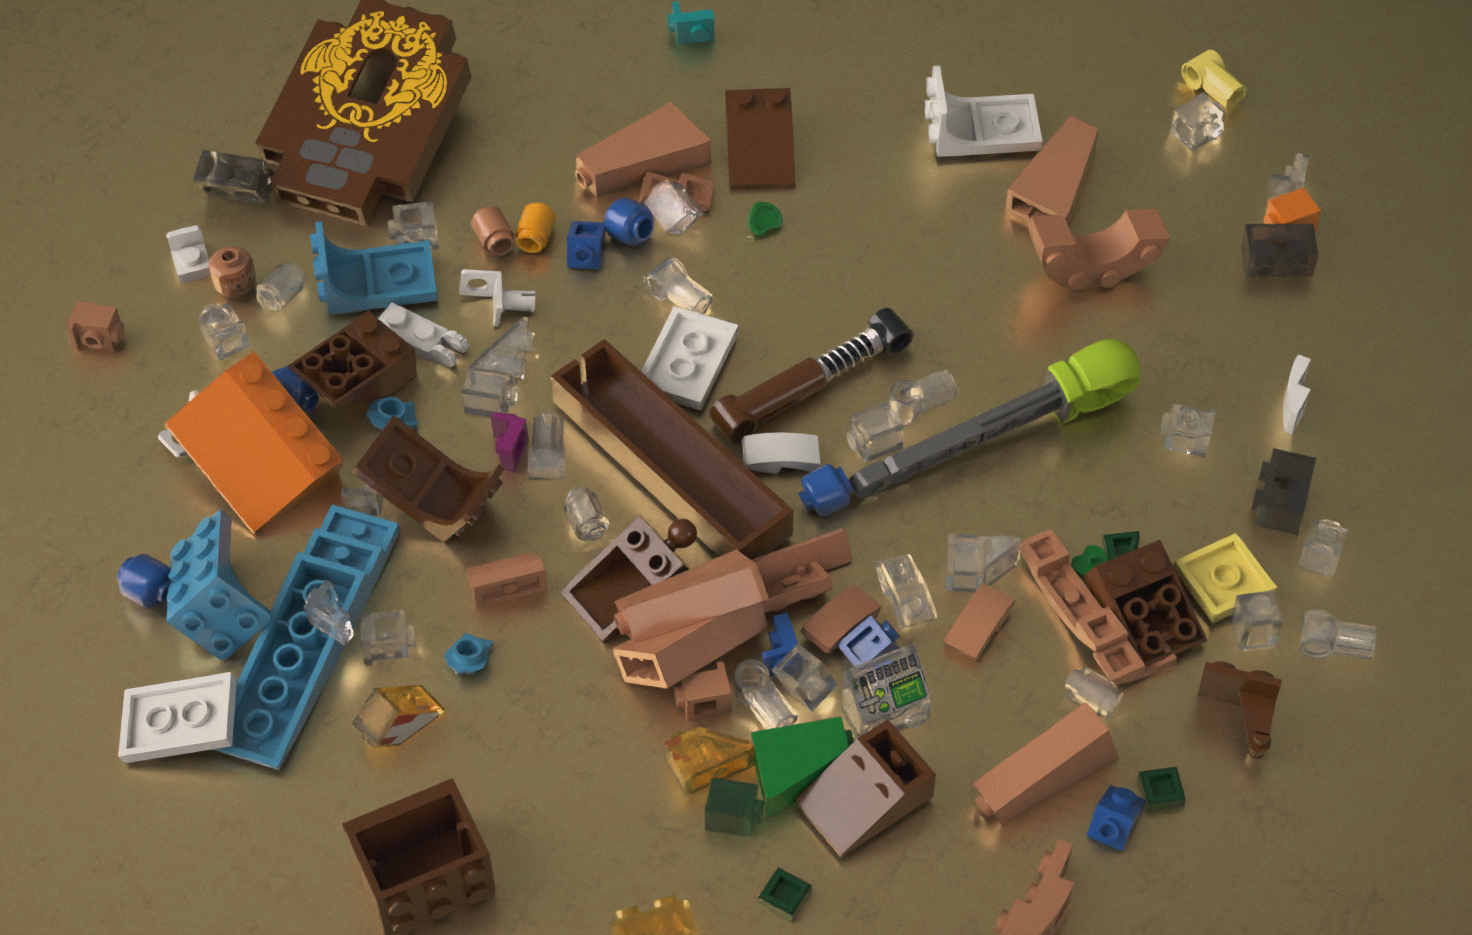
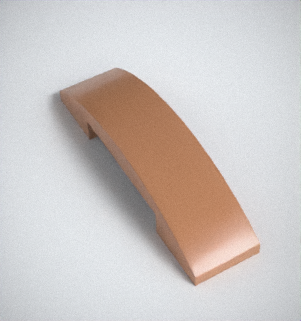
(1068, 594)

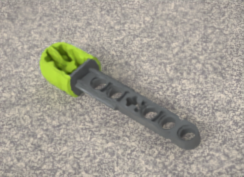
(1083, 384)

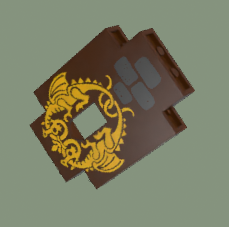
(347, 152)

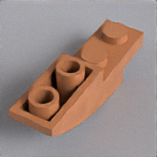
(1044, 902)

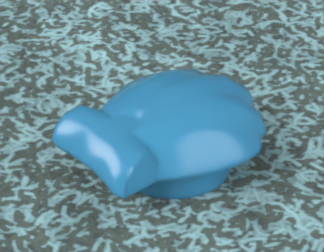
(385, 408)
(468, 654)

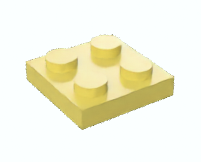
(1220, 574)

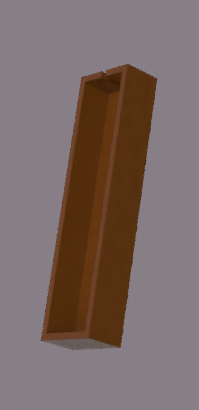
(671, 454)

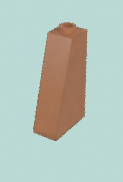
(658, 143)
(1055, 174)
(691, 597)
(681, 652)
(1046, 765)

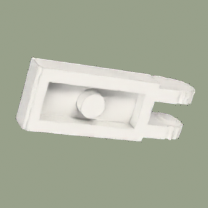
(424, 335)

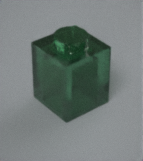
(732, 807)

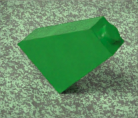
(794, 756)

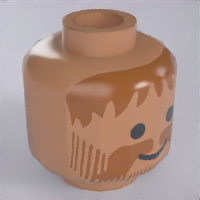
(232, 271)

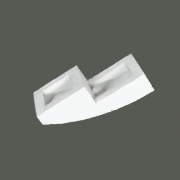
(1296, 394)
(776, 450)

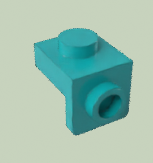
(691, 26)

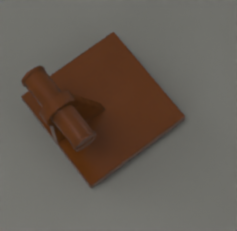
(1255, 694)

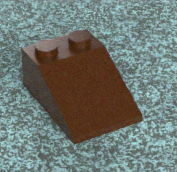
(759, 138)

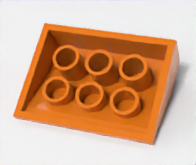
(254, 443)

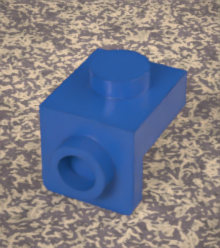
(1115, 817)

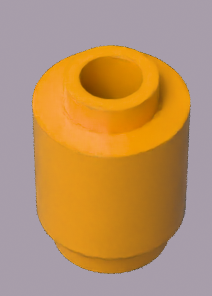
(535, 227)

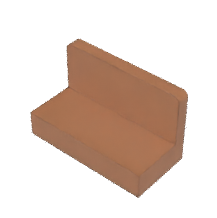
(507, 579)

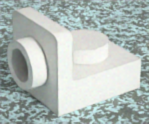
(189, 254)

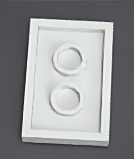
(689, 356)
(178, 717)

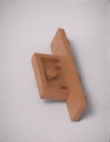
(801, 568)

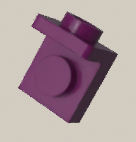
(511, 439)

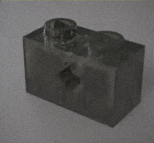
(1279, 250)
(1285, 491)

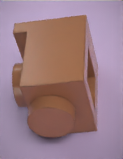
(94, 326)
(705, 693)

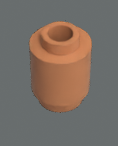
(493, 230)

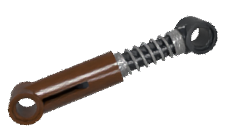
(742, 414)

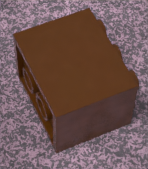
(419, 858)

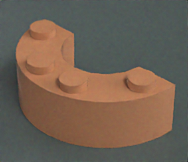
(1101, 256)

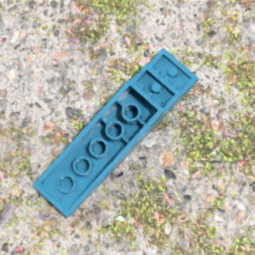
(292, 655)

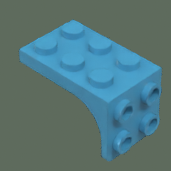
(372, 275)
(205, 594)

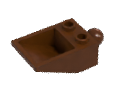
(625, 569)

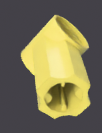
(1210, 74)

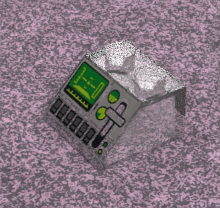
(886, 689)

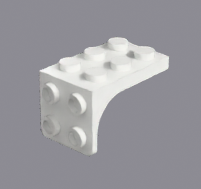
(980, 123)

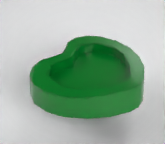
(762, 217)
(1089, 559)

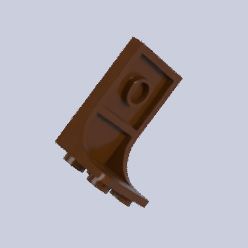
(425, 481)

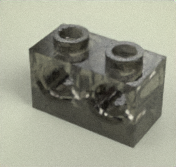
(234, 177)

